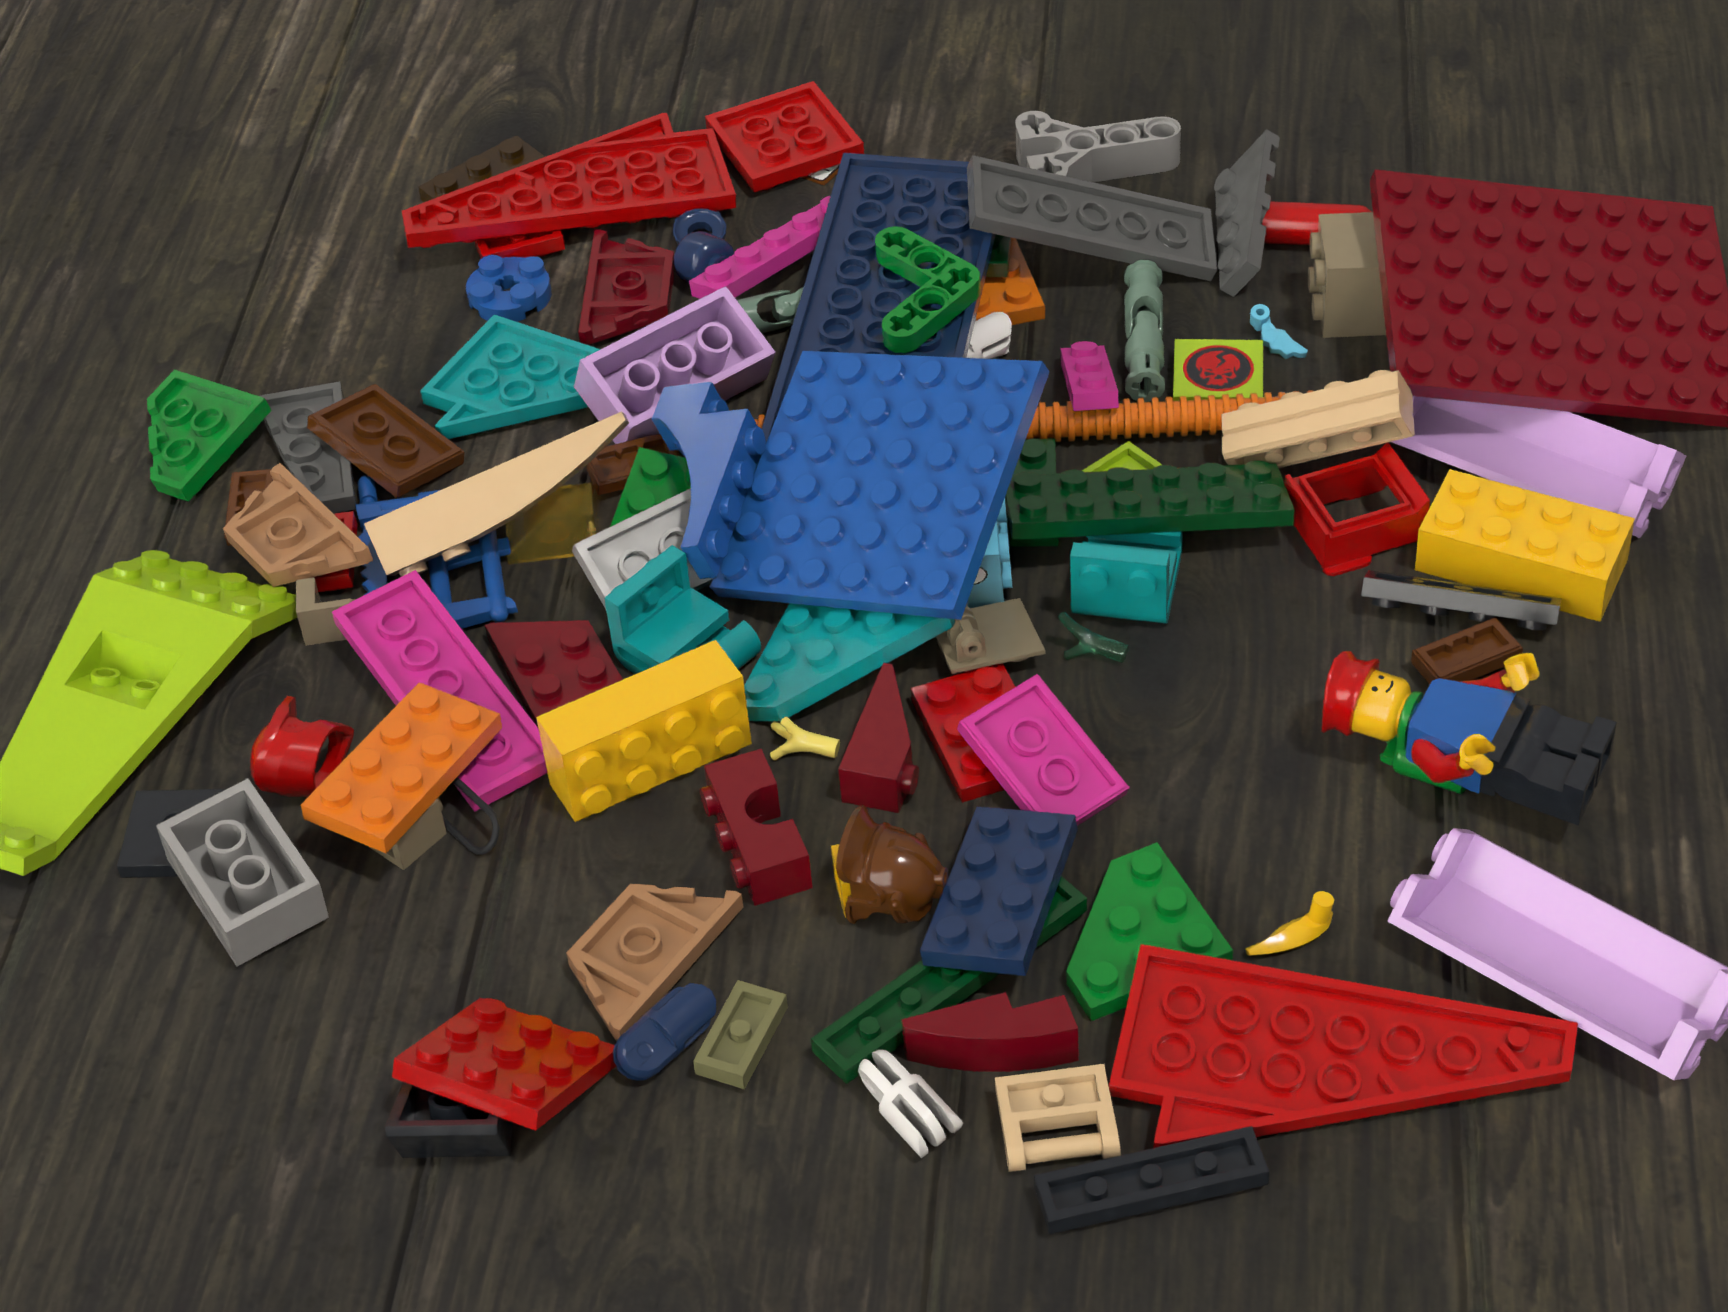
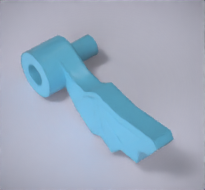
(1276, 339)

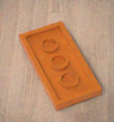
(401, 767)

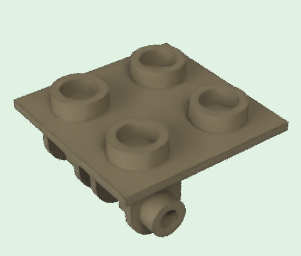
(990, 637)

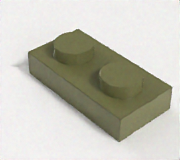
(740, 1034)

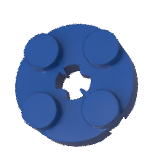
(524, 276)

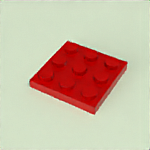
(783, 136)
(506, 1063)

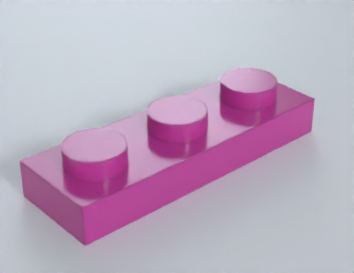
(1089, 377)

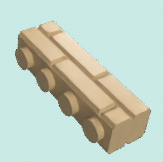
(1320, 422)

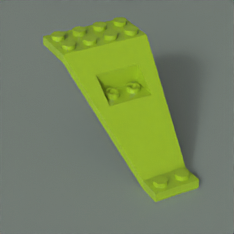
(117, 684)

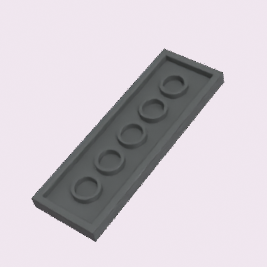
(1090, 218)

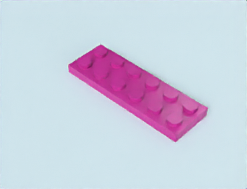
(413, 639)

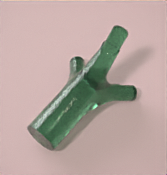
(1092, 642)

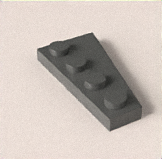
(1240, 210)
(306, 455)

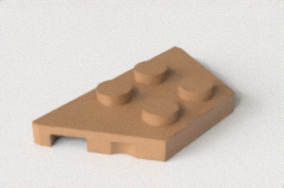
(292, 533)
(645, 948)

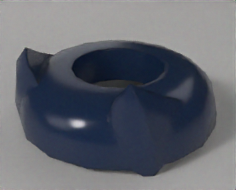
(699, 219)

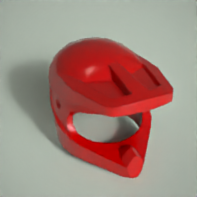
(288, 751)

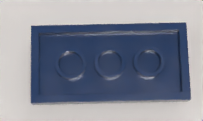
(999, 891)

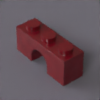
(766, 856)

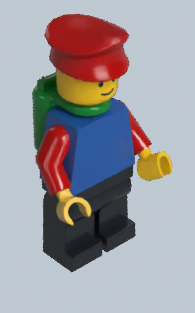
(1473, 734)

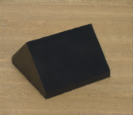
(436, 1126)

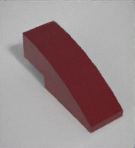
(993, 1035)

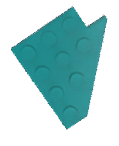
(506, 378)
(825, 650)

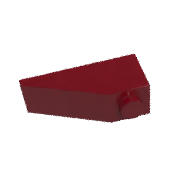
(878, 760)

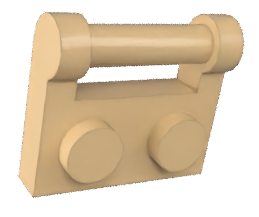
(1053, 1102)

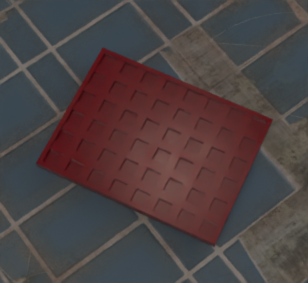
(1553, 298)

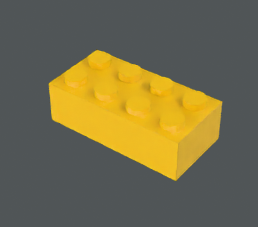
(1524, 543)
(645, 730)

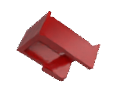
(1351, 542)

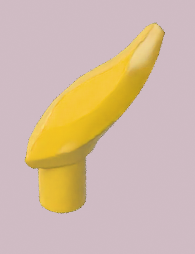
(1300, 930)

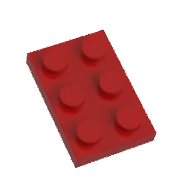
(942, 707)

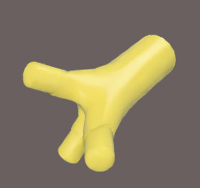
(802, 741)

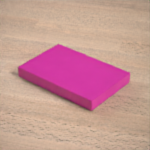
(1042, 753)

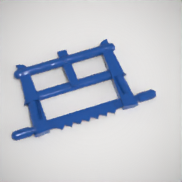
(489, 549)

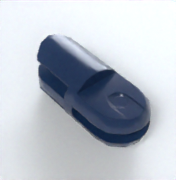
(664, 1031)

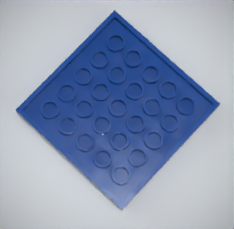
(882, 482)

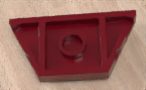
(624, 287)
(552, 661)

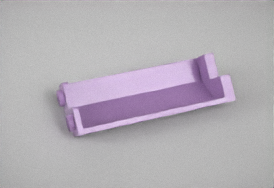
(1548, 454)
(1567, 952)

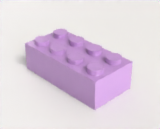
(693, 345)

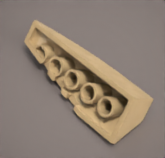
(483, 502)

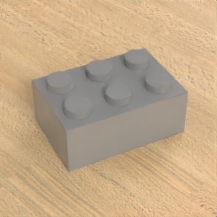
(243, 871)

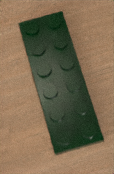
(1147, 500)

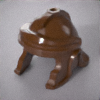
(887, 870)

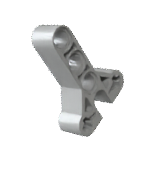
(1100, 150)

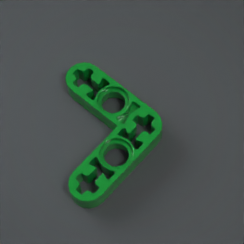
(950, 284)

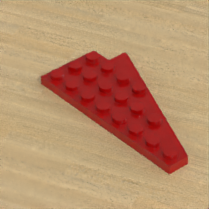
(606, 180)
(1302, 1050)

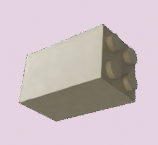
(1346, 276)

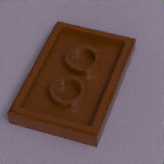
(385, 440)

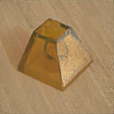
(554, 525)

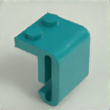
(1126, 575)
(662, 617)

